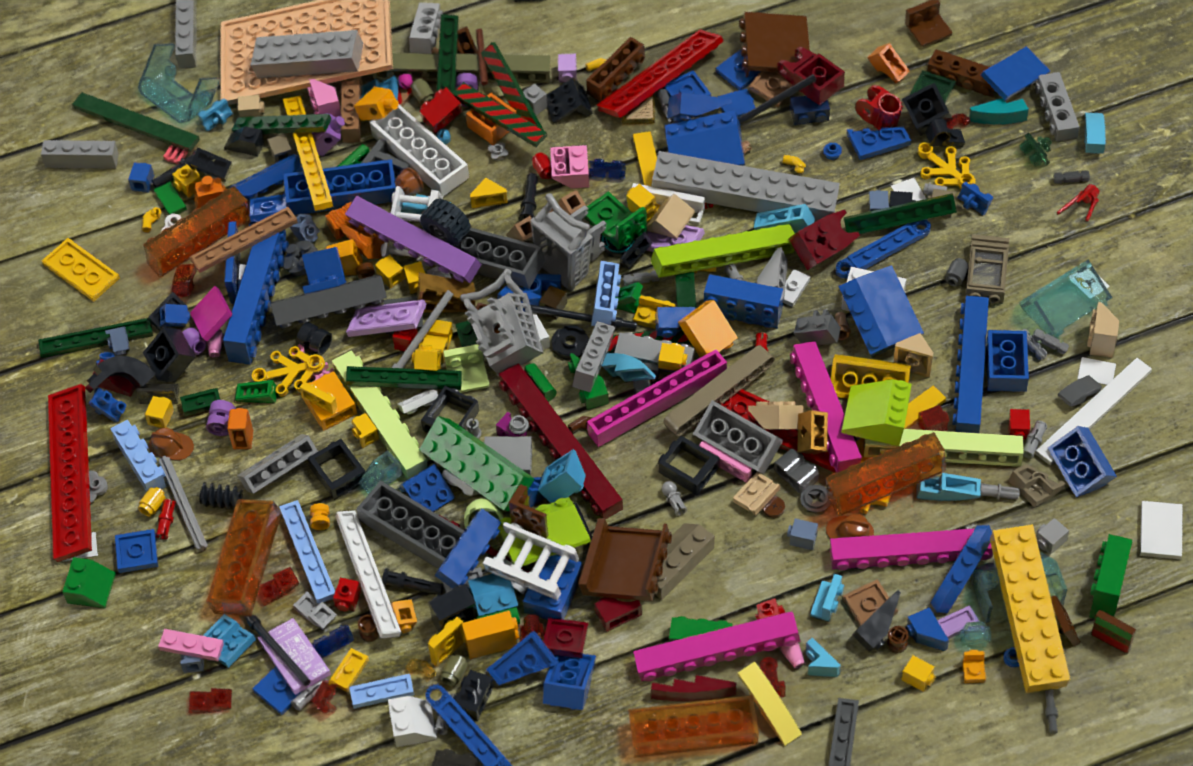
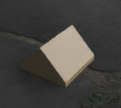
(671, 217)
(915, 353)

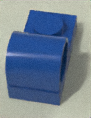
(543, 282)

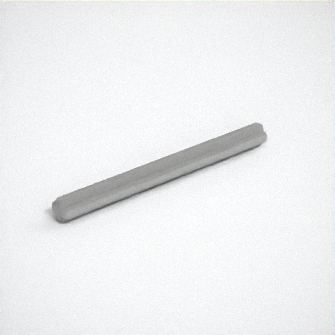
(183, 504)

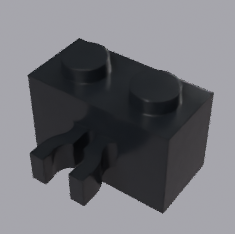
(474, 693)

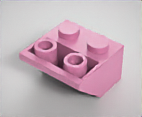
(324, 98)
(570, 166)

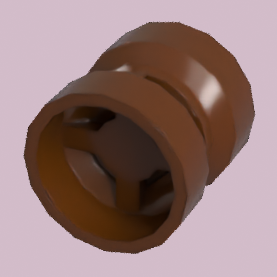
(367, 628)
(894, 642)

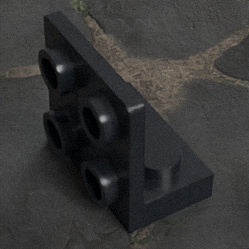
(567, 99)

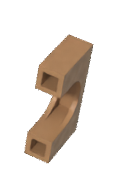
(522, 230)

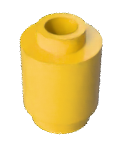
(151, 501)

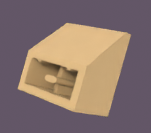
(1103, 332)
(776, 415)

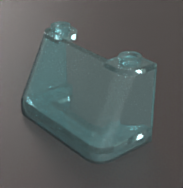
(1066, 299)

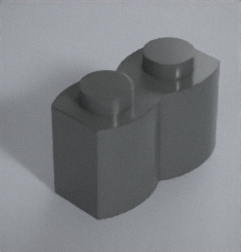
(796, 470)

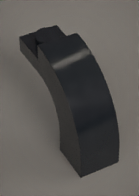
(128, 367)

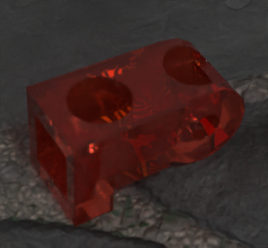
(770, 669)

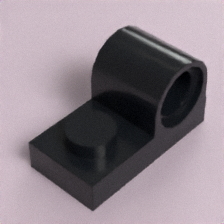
(940, 135)

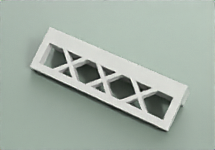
(693, 201)

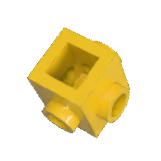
(185, 180)

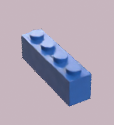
(468, 548)

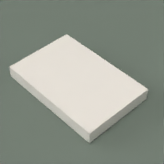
(1161, 530)

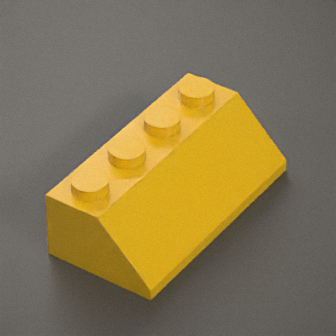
(855, 371)

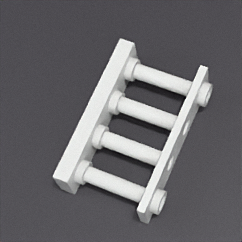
(398, 198)
(530, 580)

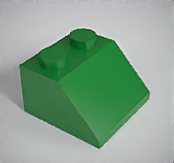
(88, 583)

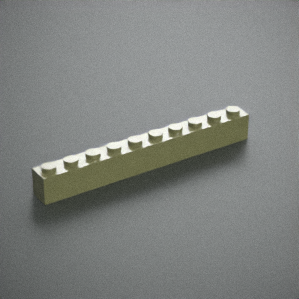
(425, 66)

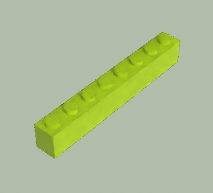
(721, 250)

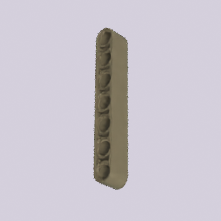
(719, 390)

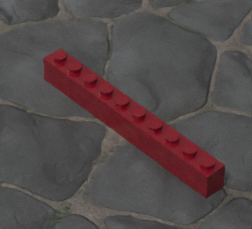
(559, 439)

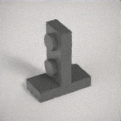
(379, 153)

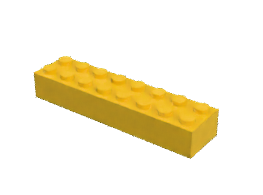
(1029, 609)

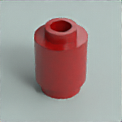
(542, 165)

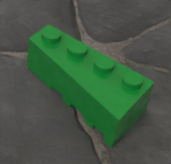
(1110, 575)

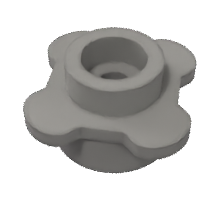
(498, 151)

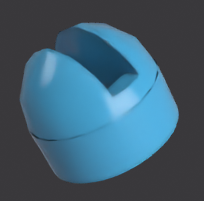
(446, 136)

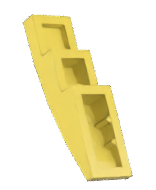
(769, 703)

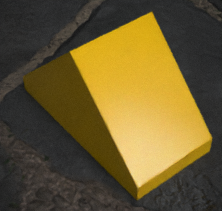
(488, 194)

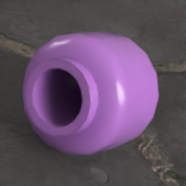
(195, 340)

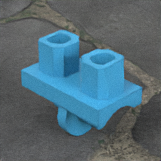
(216, 114)

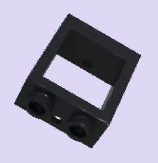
(203, 162)
(455, 397)
(343, 484)
(695, 484)

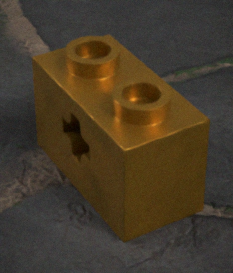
(812, 432)

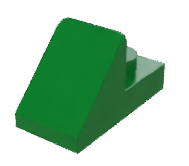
(629, 297)

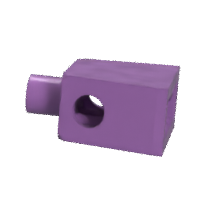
(326, 140)

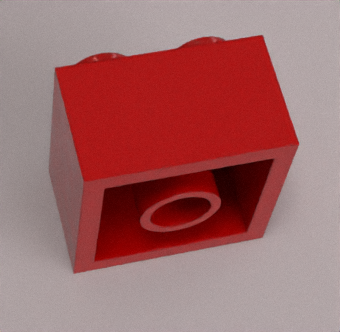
(440, 110)

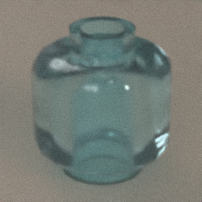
(975, 634)

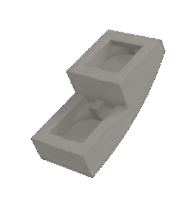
(316, 613)

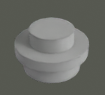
(518, 424)

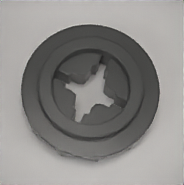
(811, 492)

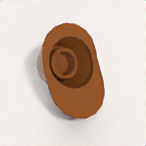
(409, 182)
(170, 444)
(849, 526)

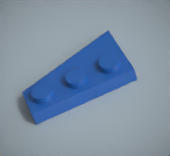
(877, 142)
(523, 659)

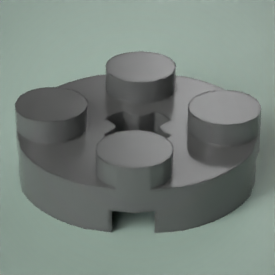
(293, 260)

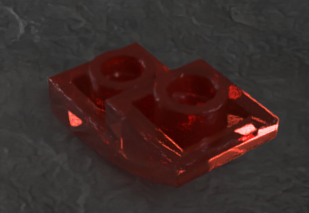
(183, 280)
(279, 586)
(210, 702)

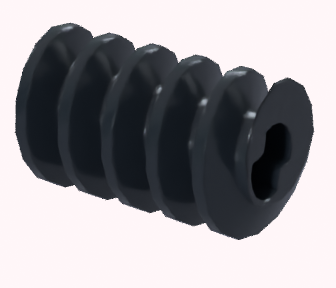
(219, 497)

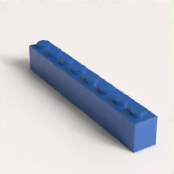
(971, 365)

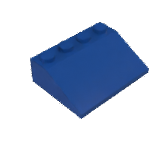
(708, 138)
(880, 310)

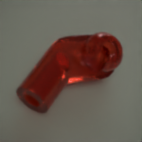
(958, 119)

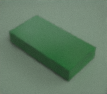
(170, 199)

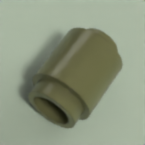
(422, 91)
(453, 670)

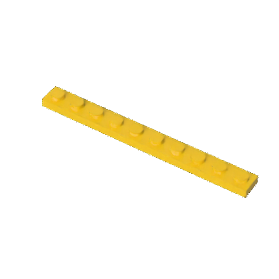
(309, 159)

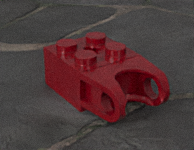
(829, 76)
(822, 239)

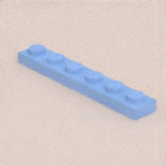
(307, 551)

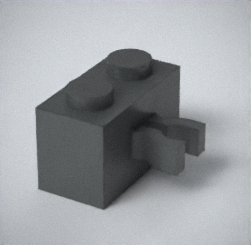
(817, 328)

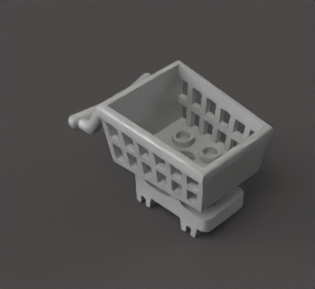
(571, 237)
(511, 344)

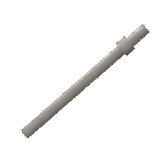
(423, 331)

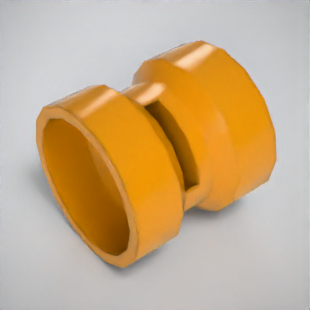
(319, 516)

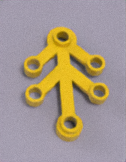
(945, 169)
(291, 369)

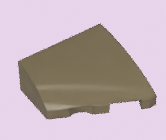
(1034, 484)

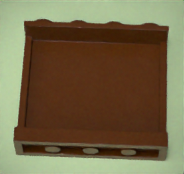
(770, 39)
(624, 562)

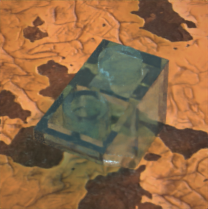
(383, 468)

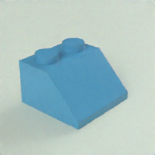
(562, 477)
(492, 594)

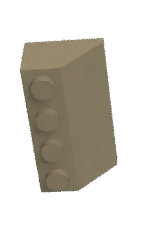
(687, 549)

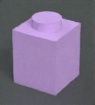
(567, 67)

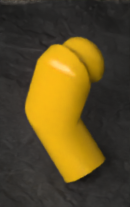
(795, 161)

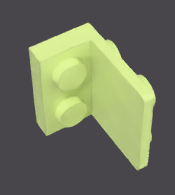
(471, 363)

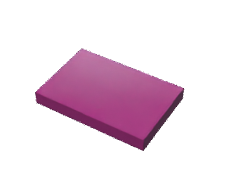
(211, 313)

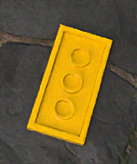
(80, 269)

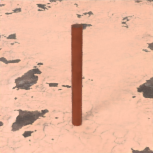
(482, 64)

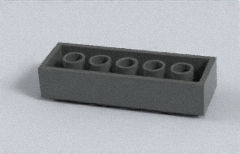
(503, 253)
(328, 300)
(409, 524)

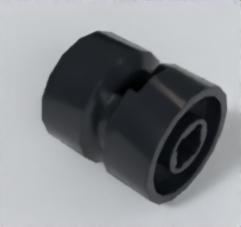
(316, 339)

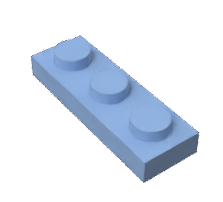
(381, 691)

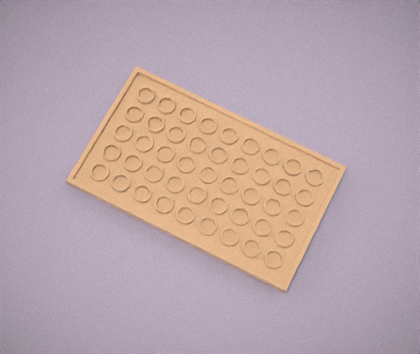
(239, 36)

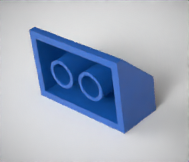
(1081, 461)

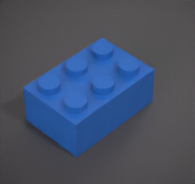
(1007, 360)
(547, 607)

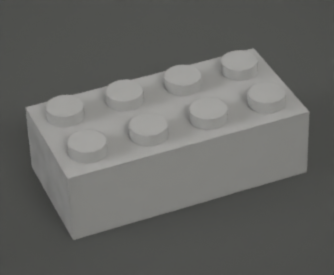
(738, 437)

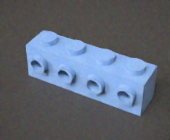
(606, 291)
(137, 455)

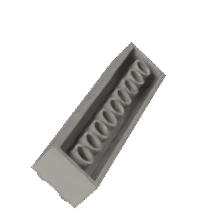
(742, 185)

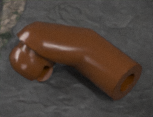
(579, 423)

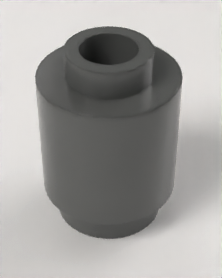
(956, 272)

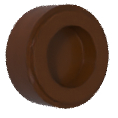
(365, 270)

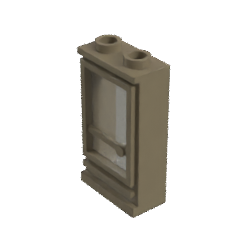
(988, 267)

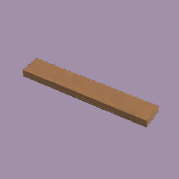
(243, 239)

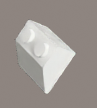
(411, 720)

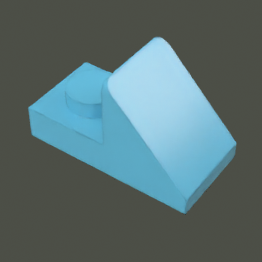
(823, 662)

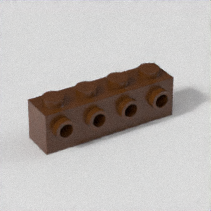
(615, 69)
(963, 71)

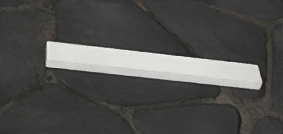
(1099, 405)
(368, 574)

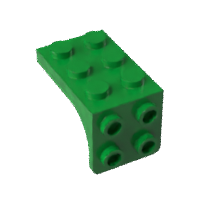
(621, 224)

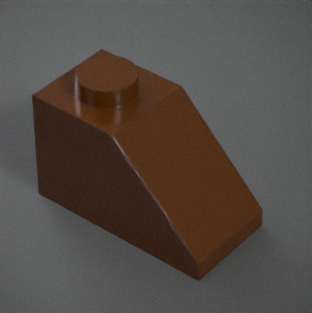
(465, 42)

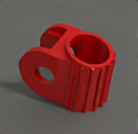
(884, 112)

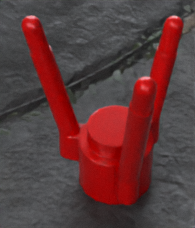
(1088, 195)

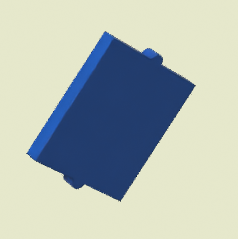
(741, 102)

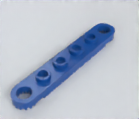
(883, 247)
(466, 729)

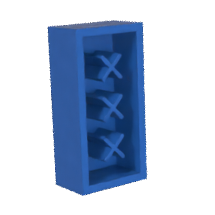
(745, 300)

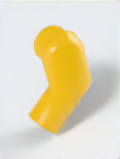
(595, 64)
(150, 217)

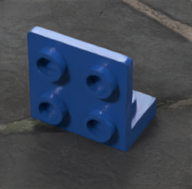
(323, 270)
(428, 488)

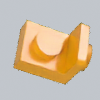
(973, 666)

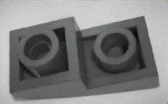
(1078, 390)

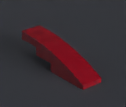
(701, 690)

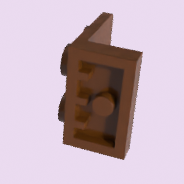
(927, 23)
(525, 516)

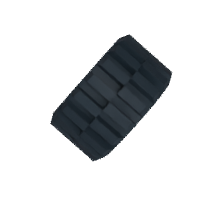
(445, 222)

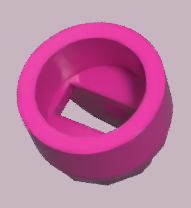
(405, 81)

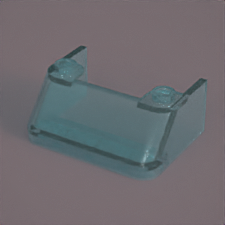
(161, 89)
(986, 578)

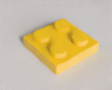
(446, 642)

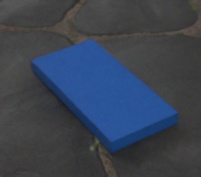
(1015, 73)

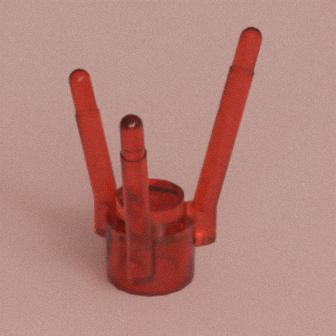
(531, 623)

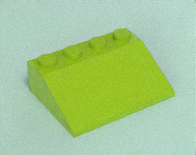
(877, 411)
(563, 528)

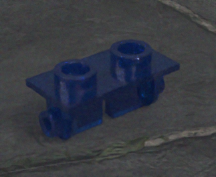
(614, 168)
(337, 639)

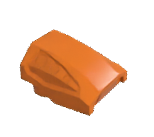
(367, 244)

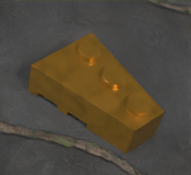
(433, 288)

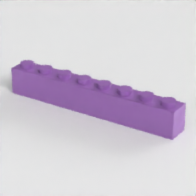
(416, 241)

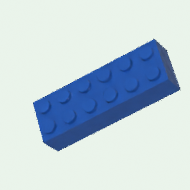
(367, 180)

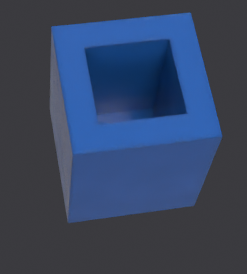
(141, 177)
(174, 315)

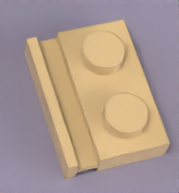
(756, 493)

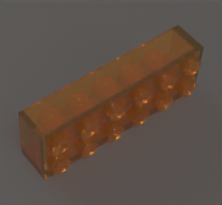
(196, 231)
(886, 474)
(244, 557)
(693, 726)

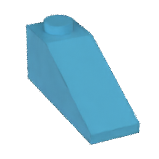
(797, 216)

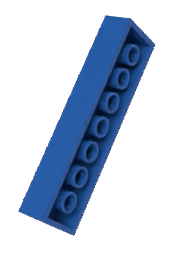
(254, 298)

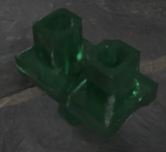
(1039, 156)

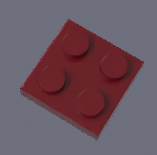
(566, 637)

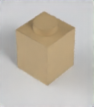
(250, 106)

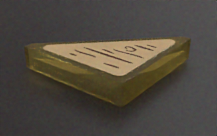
(641, 114)

